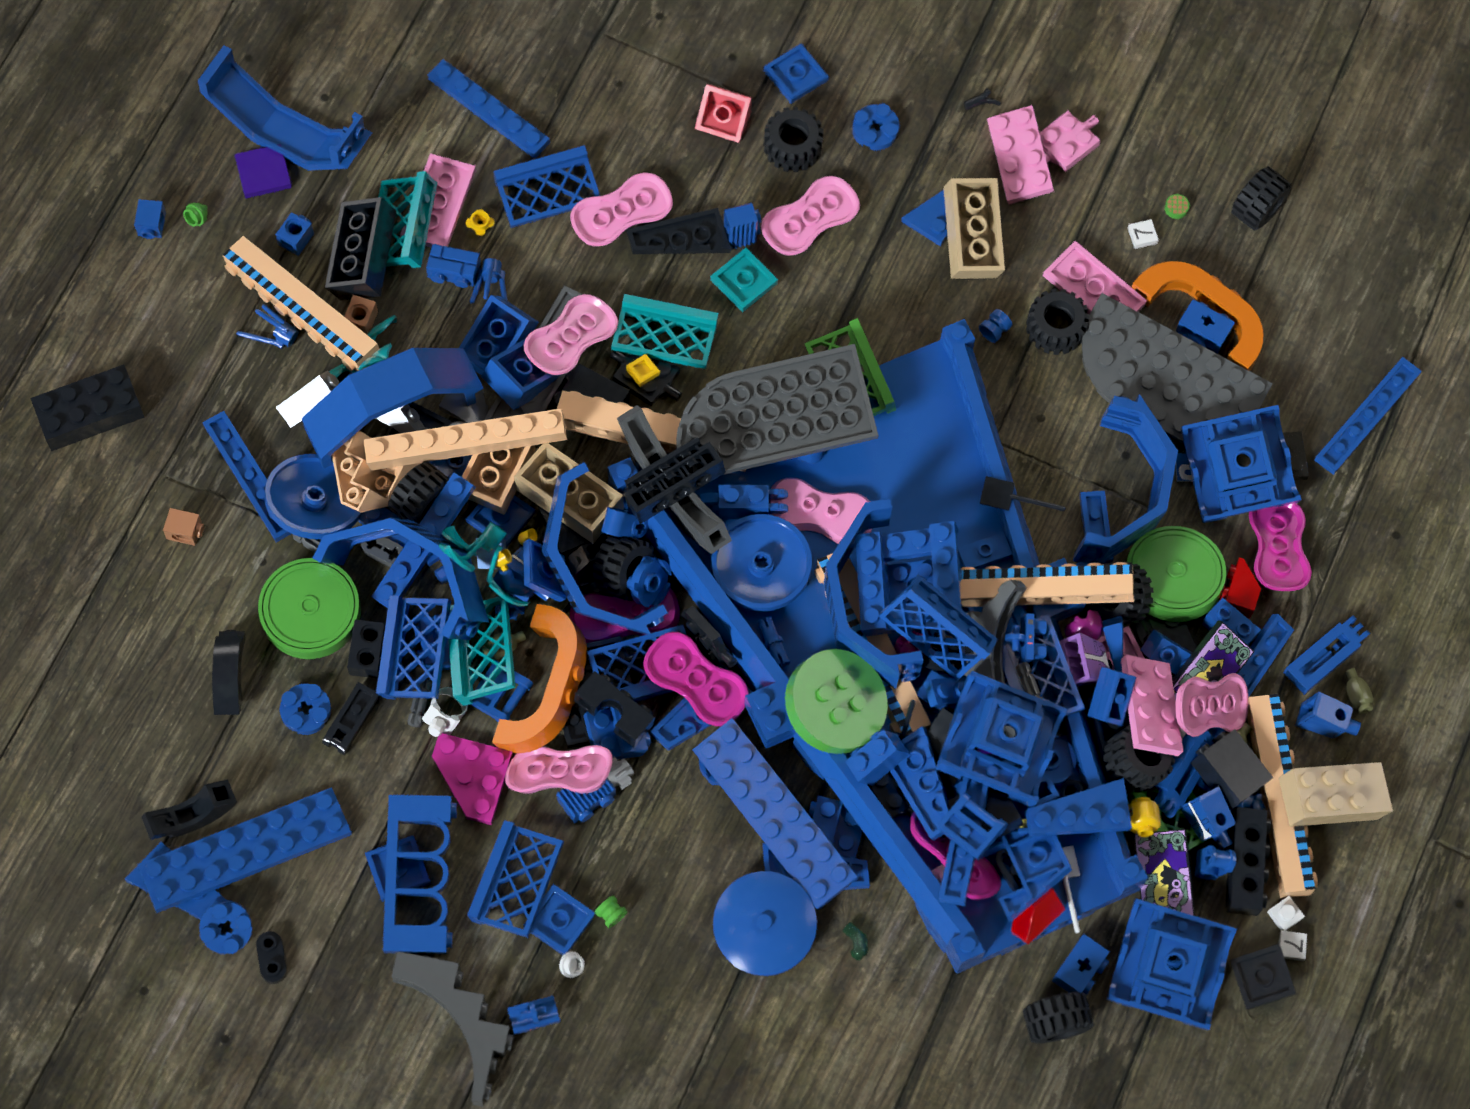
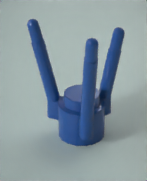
(490, 273)
(284, 332)

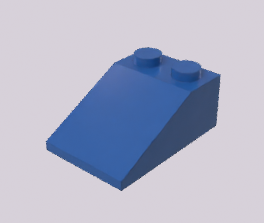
(496, 330)
(515, 376)

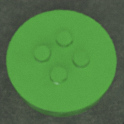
(1183, 570)
(309, 608)
(836, 701)

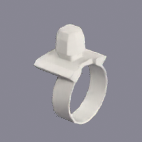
(437, 720)

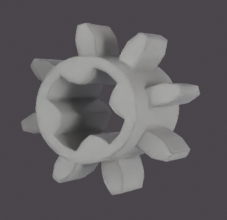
(620, 773)

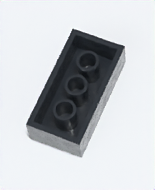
(360, 248)
(87, 407)

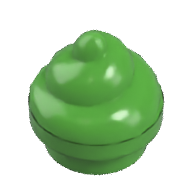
(195, 214)

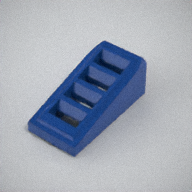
(1114, 636)

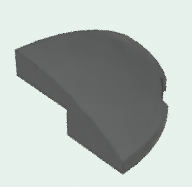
(455, 405)

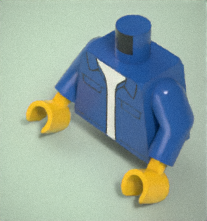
(511, 570)

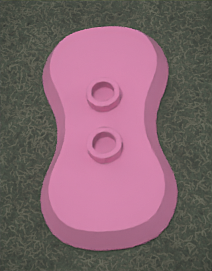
(605, 217)
(796, 225)
(561, 343)
(819, 510)
(1212, 704)
(546, 768)

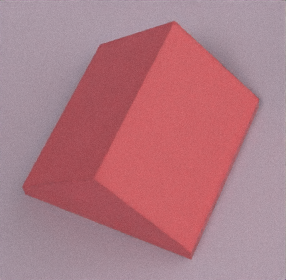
(723, 113)

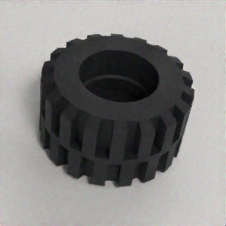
(796, 123)
(1261, 198)
(1057, 304)
(417, 492)
(617, 562)
(1129, 611)
(1124, 763)
(1058, 1017)

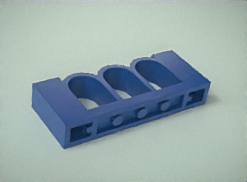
(416, 810)

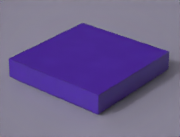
(262, 171)

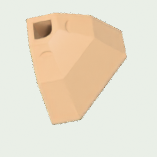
(357, 484)

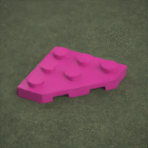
(473, 774)

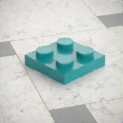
(744, 279)

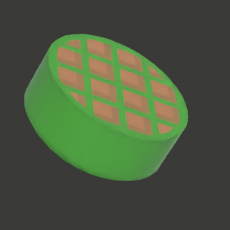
(1177, 206)

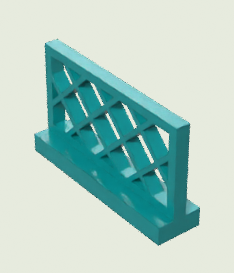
(417, 219)
(668, 316)
(461, 658)

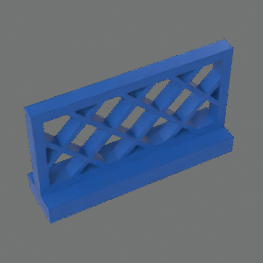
(535, 170)
(949, 618)
(394, 650)
(1010, 662)
(642, 690)
(493, 878)

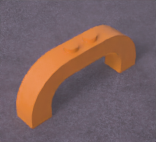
(1211, 291)
(560, 692)

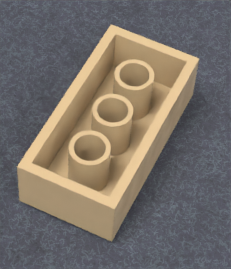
(974, 228)
(585, 497)
(1335, 794)

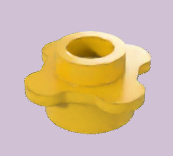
(480, 215)

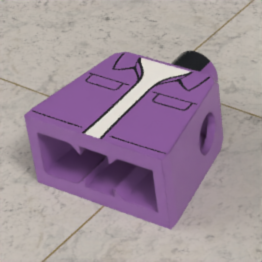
(1085, 658)

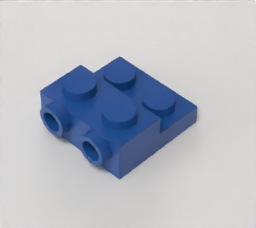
(601, 733)
(836, 825)

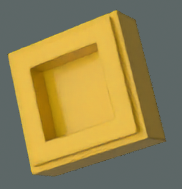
(642, 370)

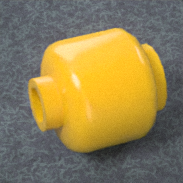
(1144, 816)

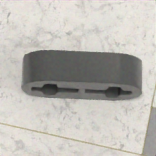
(381, 555)

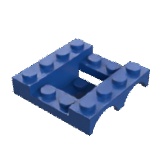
(1212, 457)
(883, 582)
(979, 722)
(1149, 941)

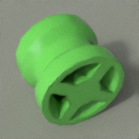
(611, 911)

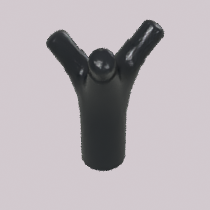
(980, 100)

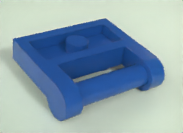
(488, 703)
(968, 833)

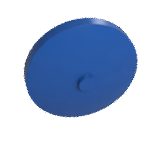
(307, 498)
(763, 563)
(765, 923)

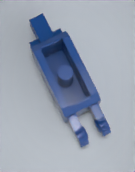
(744, 500)

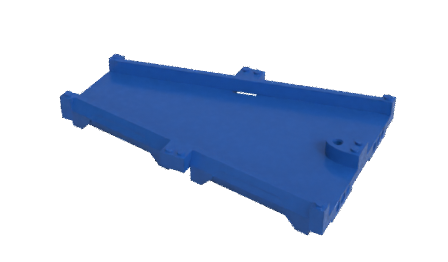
(934, 471)

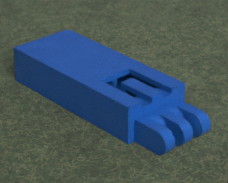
(1318, 662)
(1183, 778)

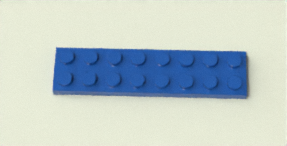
(775, 813)
(244, 850)

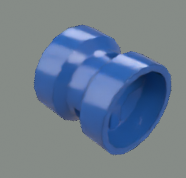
(995, 325)

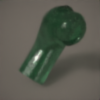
(860, 941)

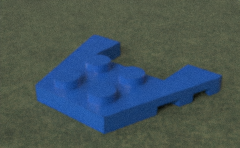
(1038, 863)

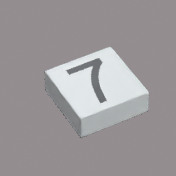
(1142, 234)
(1293, 945)

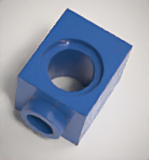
(150, 218)
(296, 242)

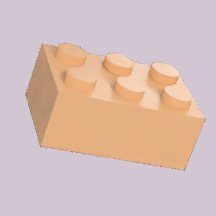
(494, 476)

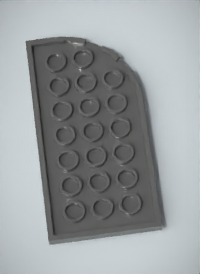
(1173, 374)
(782, 410)

